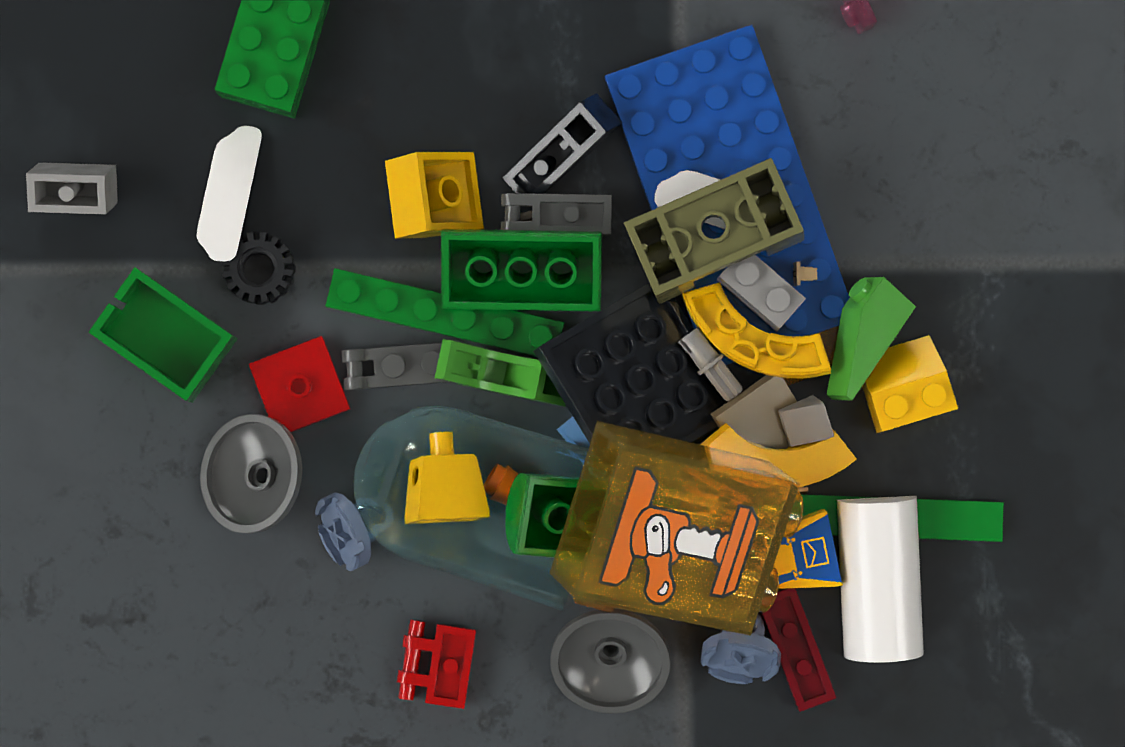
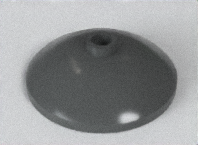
(236, 472)
(606, 677)

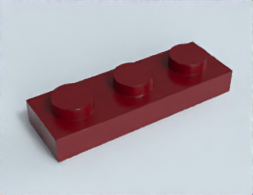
(798, 650)

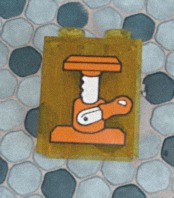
(676, 529)

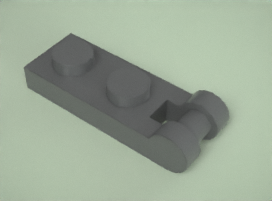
(558, 212)
(392, 366)

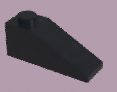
(563, 147)

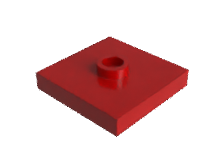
(300, 385)

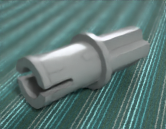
(710, 364)

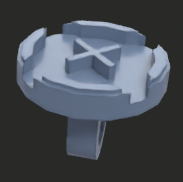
(343, 531)
(740, 656)

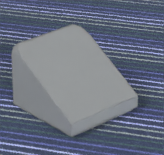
(806, 421)

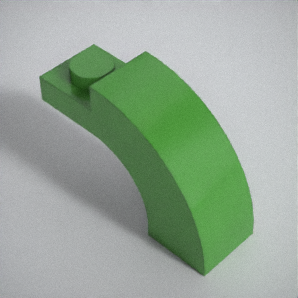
(496, 372)

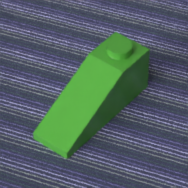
(864, 333)

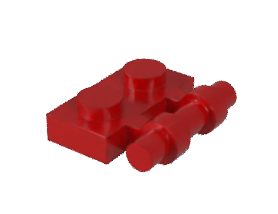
(449, 664)

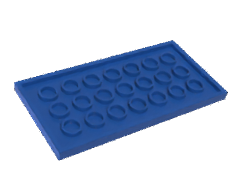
(715, 116)

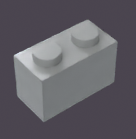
(71, 188)
(762, 290)

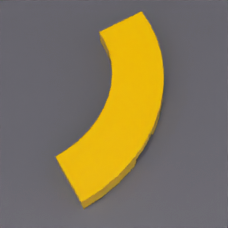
(750, 346)
(804, 462)

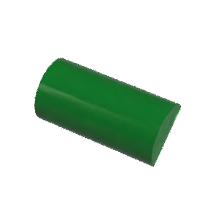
(521, 270)
(538, 512)

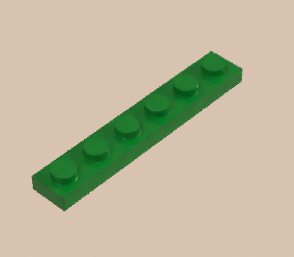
(424, 311)

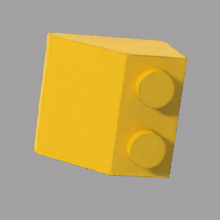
(433, 193)
(908, 385)

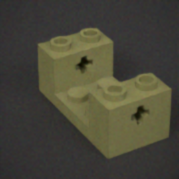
(755, 217)

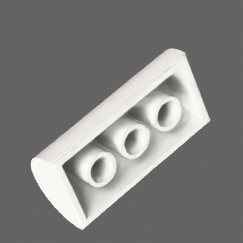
(880, 579)

